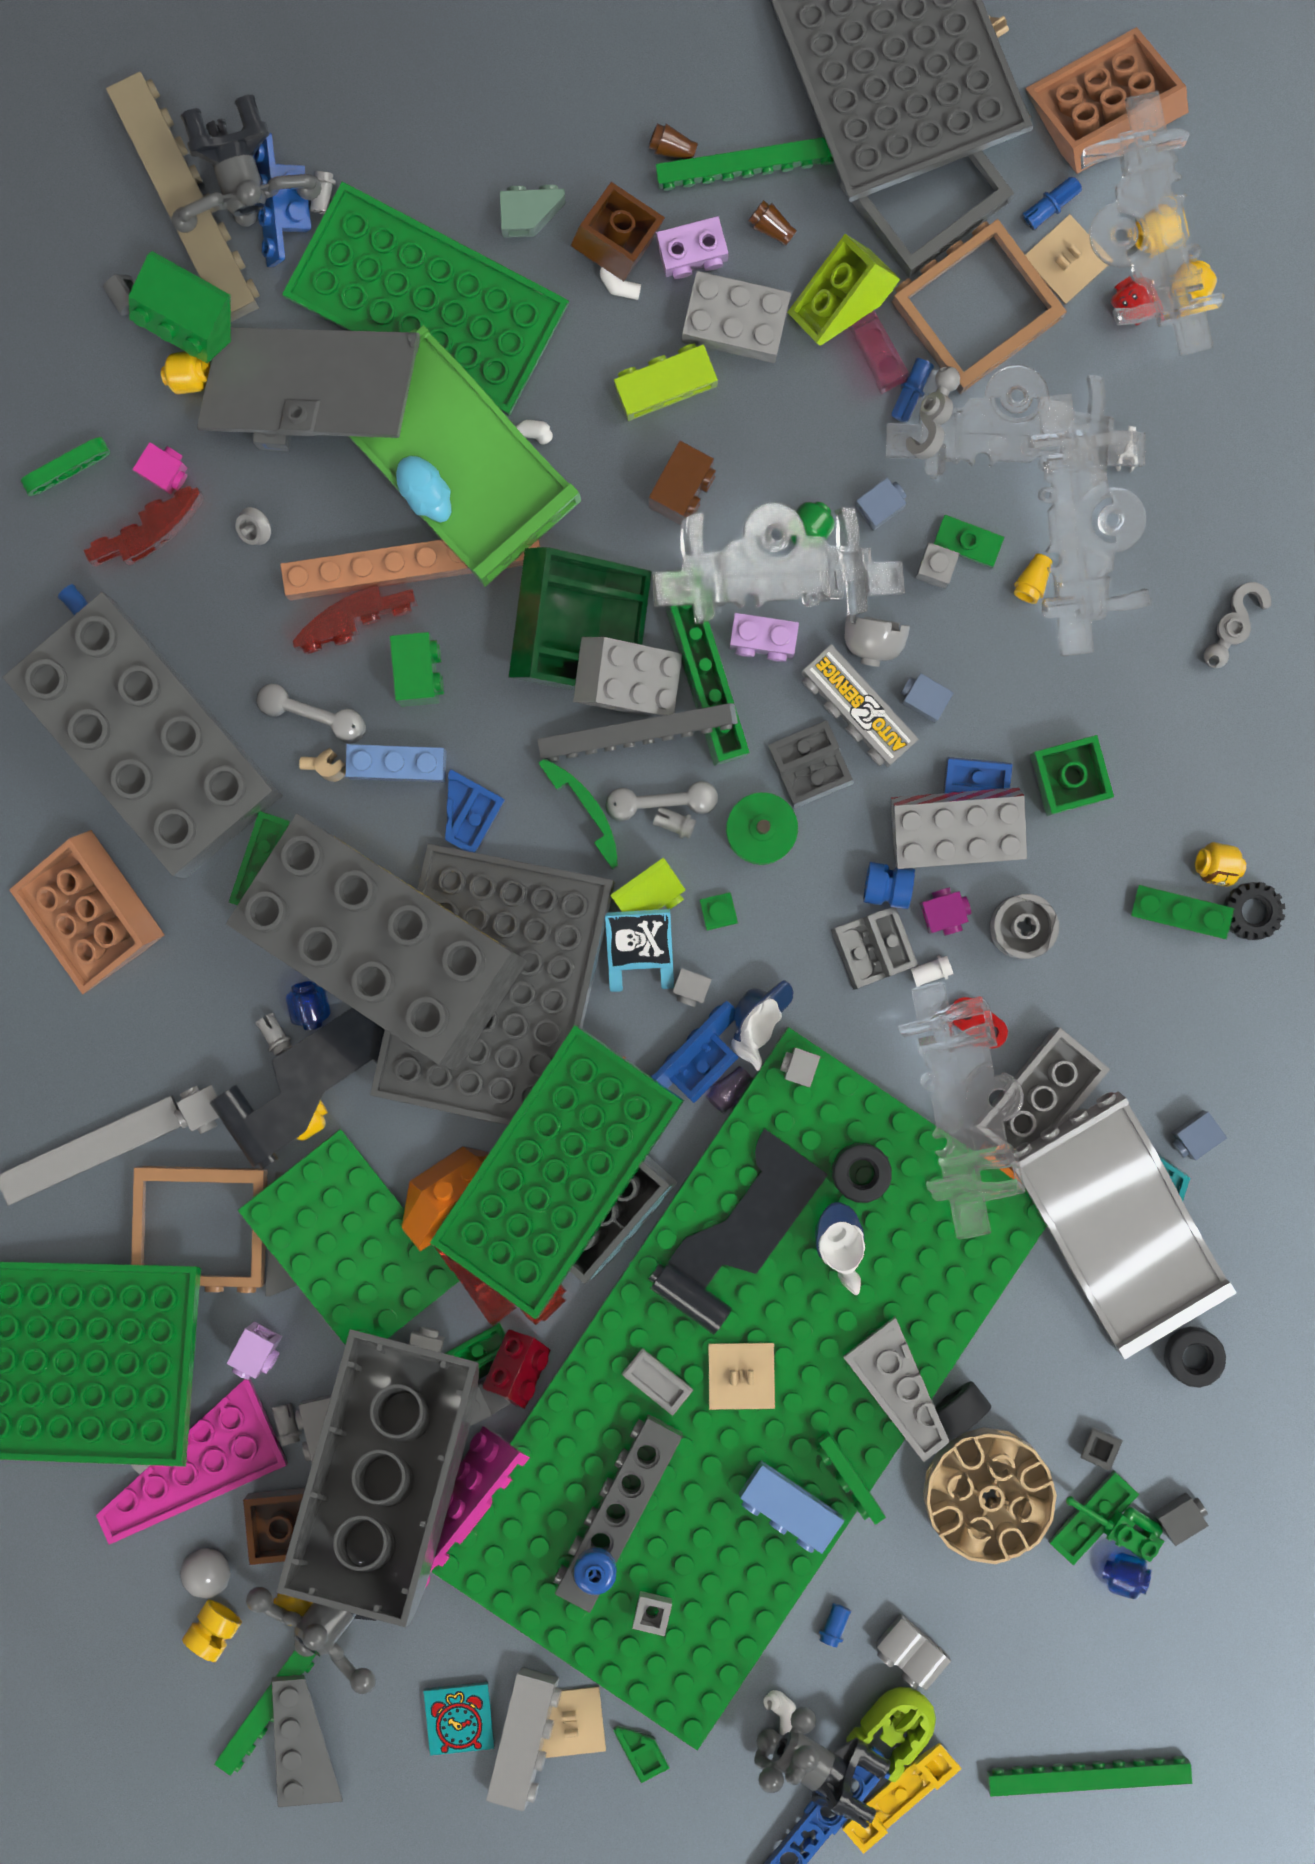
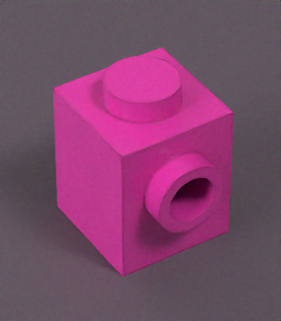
(162, 468)

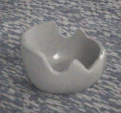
(205, 1573)

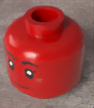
(1129, 295)

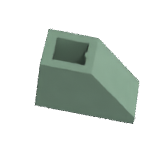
(528, 211)

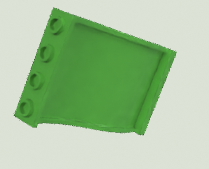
(498, 482)

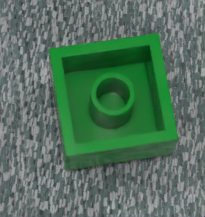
(415, 669)
(1071, 775)

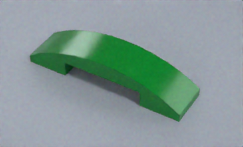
(560, 779)

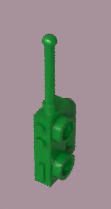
(1121, 1530)

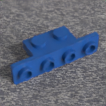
(283, 211)
(701, 1057)

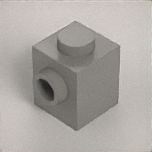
(196, 1110)

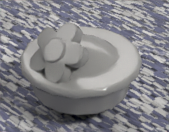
(253, 526)

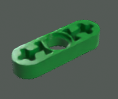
(65, 466)

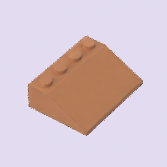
(1088, 96)
(86, 911)

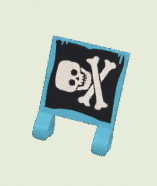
(639, 942)

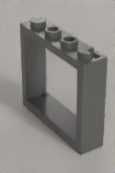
(914, 262)

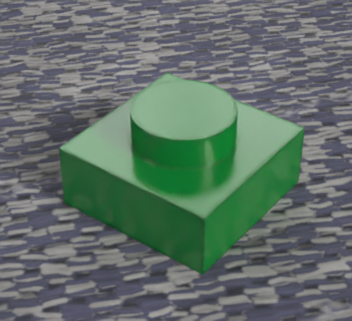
(718, 911)

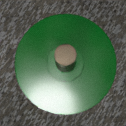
(762, 828)

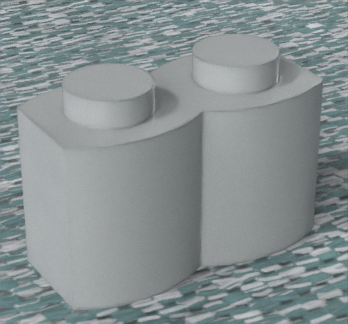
(912, 1652)

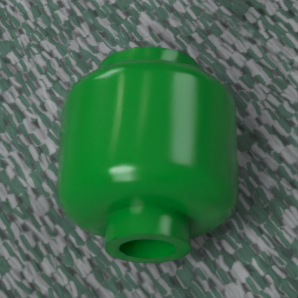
(816, 519)

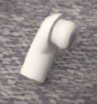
(618, 287)
(536, 429)
(782, 1706)

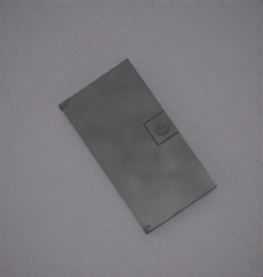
(310, 382)

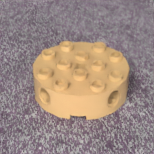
(1003, 1524)

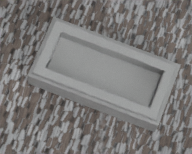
(657, 1381)

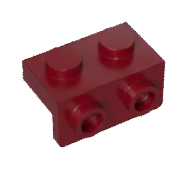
(517, 1368)

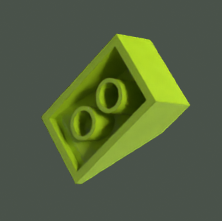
(843, 291)

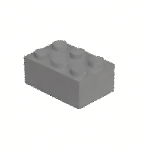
(736, 317)
(627, 677)

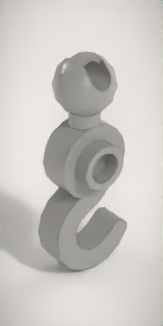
(934, 412)
(1235, 626)

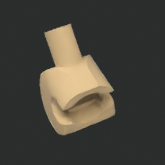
(324, 765)

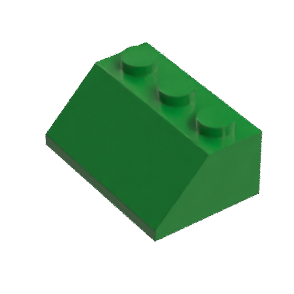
(181, 308)

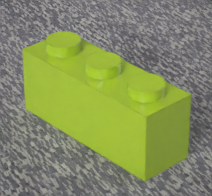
(665, 381)

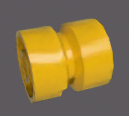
(209, 1634)

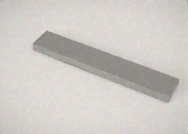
(89, 1150)

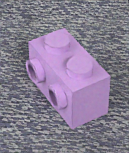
(692, 247)
(763, 636)
(255, 1351)

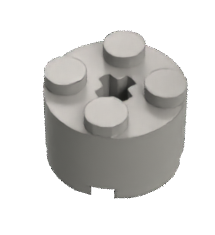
(1039, 916)

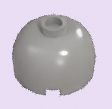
(874, 639)

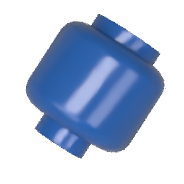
(594, 1560)

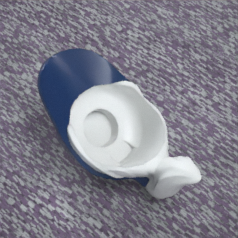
(756, 1018)
(841, 1243)

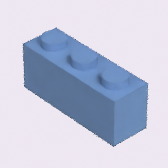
(395, 763)
(790, 1508)

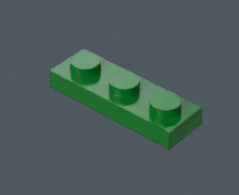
(263, 839)
(1182, 912)
(849, 1479)
(1081, 1530)

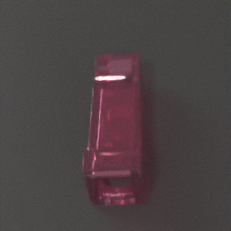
(879, 352)

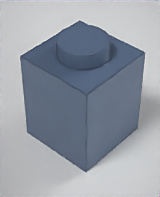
(881, 503)
(926, 697)
(1198, 1136)

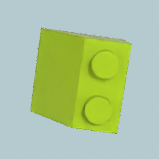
(650, 890)

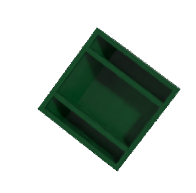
(570, 599)

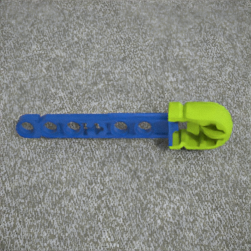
(912, 1714)

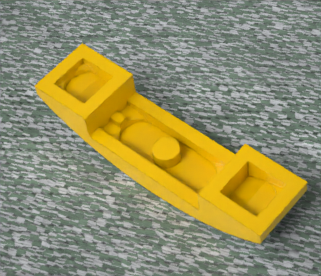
(896, 1798)

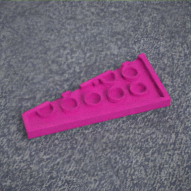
(223, 1453)
(477, 1479)

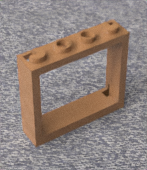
(1008, 348)
(212, 1283)

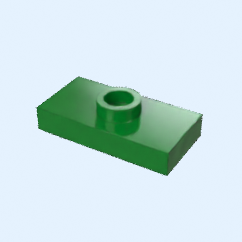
(969, 541)

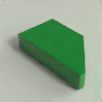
(642, 1753)

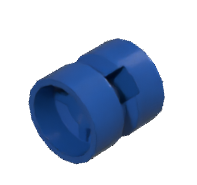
(888, 885)

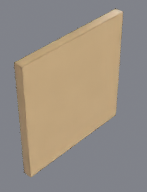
(1066, 259)
(741, 1376)
(577, 1724)

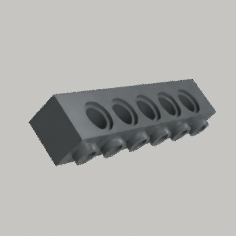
(647, 1432)

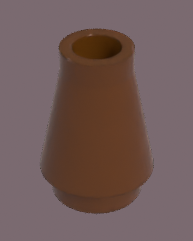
(671, 143)
(772, 223)

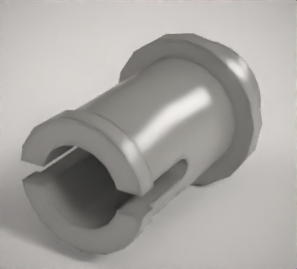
(322, 202)
(675, 822)
(274, 1036)
(286, 1424)

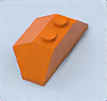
(436, 1192)

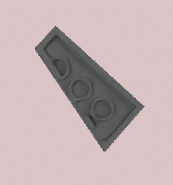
(301, 1754)

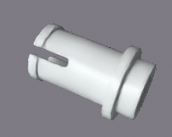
(932, 971)

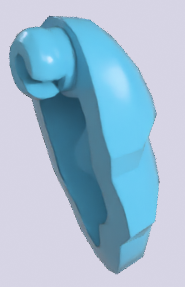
(424, 488)

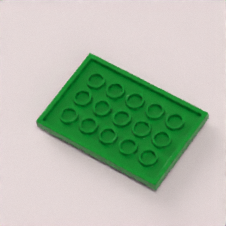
(345, 1242)

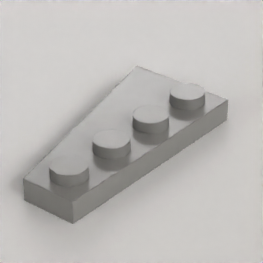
(894, 1381)

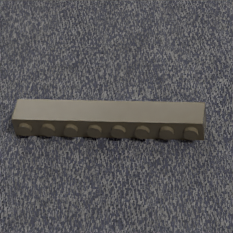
(179, 186)

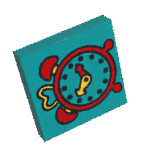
(459, 1718)

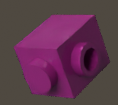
(945, 911)

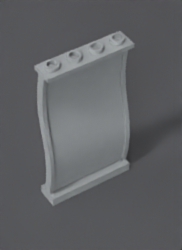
(1121, 1224)

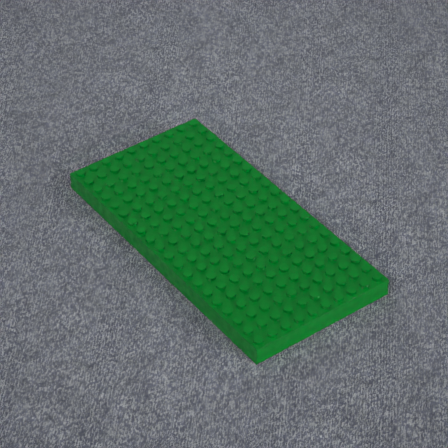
(695, 1541)

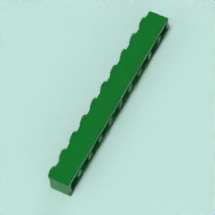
(743, 163)
(255, 1723)
(1089, 1777)

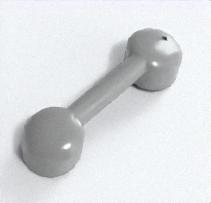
(274, 701)
(699, 798)

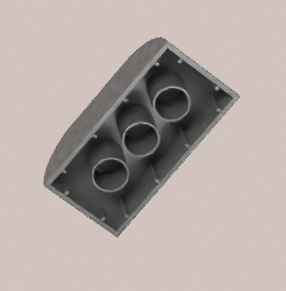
(381, 1479)

